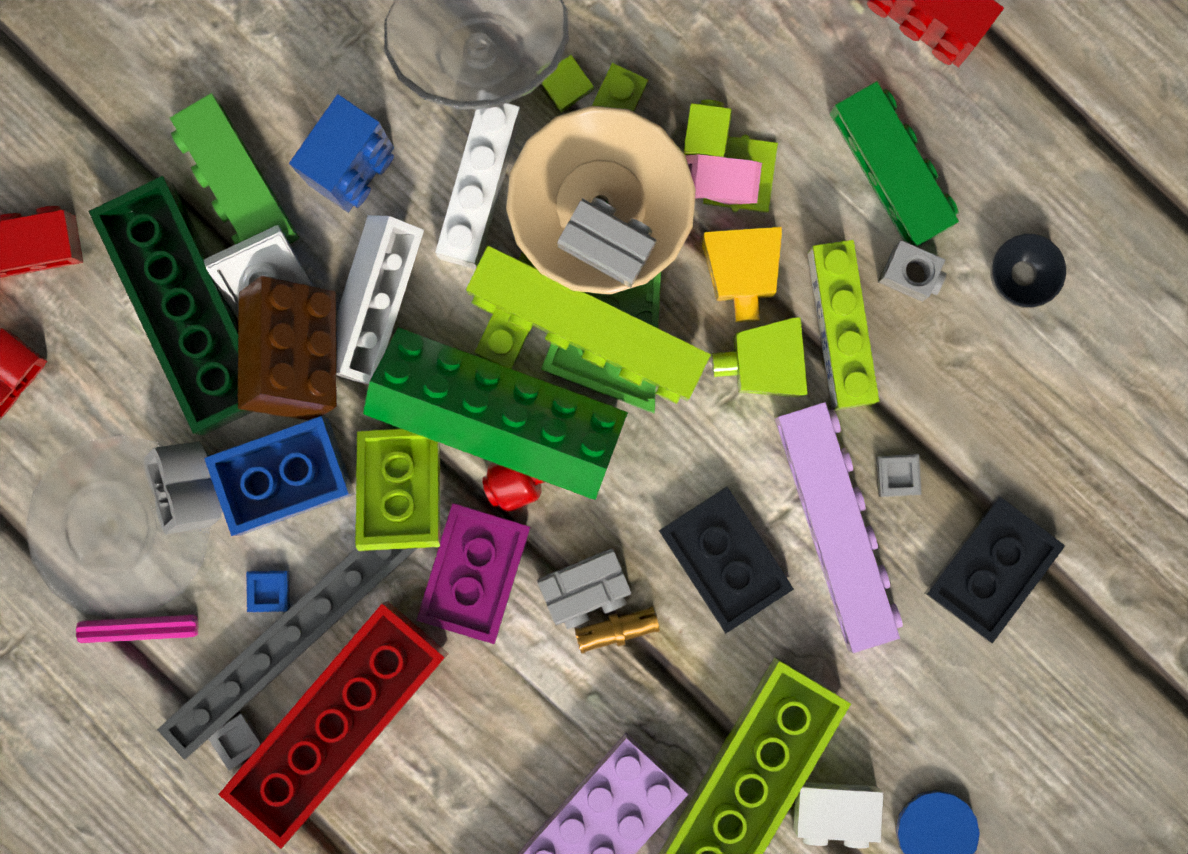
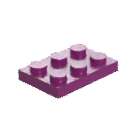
(473, 573)

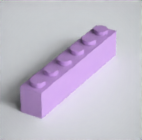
(838, 528)

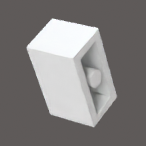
(838, 813)

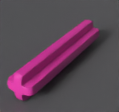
(137, 628)

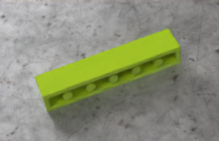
(587, 324)

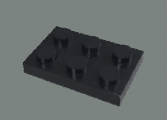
(726, 559)
(994, 569)

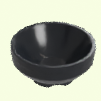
(1045, 261)

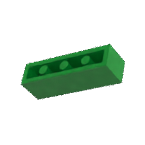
(894, 165)

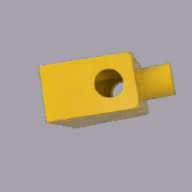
(743, 267)

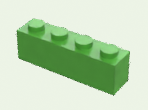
(229, 170)

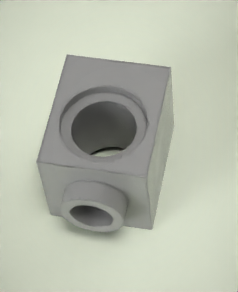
(895, 271)

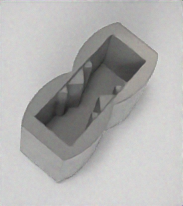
(182, 487)

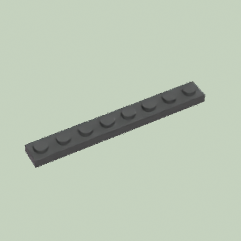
(278, 647)

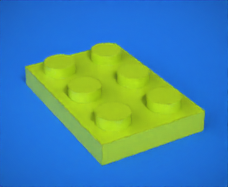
(397, 490)

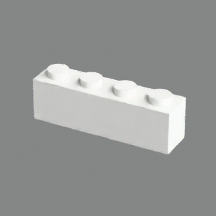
(478, 185)
(374, 295)

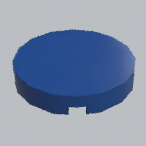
(937, 825)

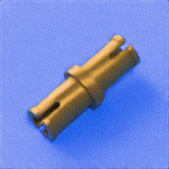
(617, 630)

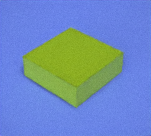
(567, 84)

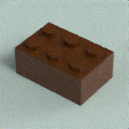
(287, 349)

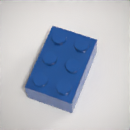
(343, 154)
(279, 476)

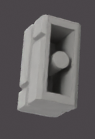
(607, 241)
(585, 587)

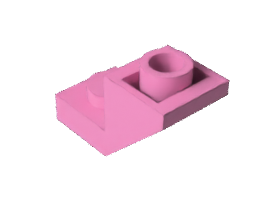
(725, 178)

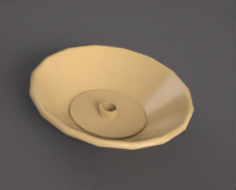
(606, 157)

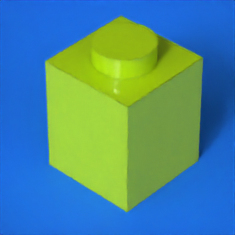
(708, 129)

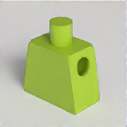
(766, 360)

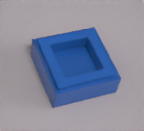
(268, 591)

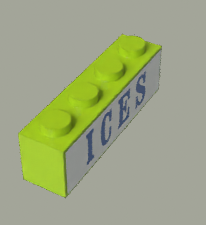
(843, 325)

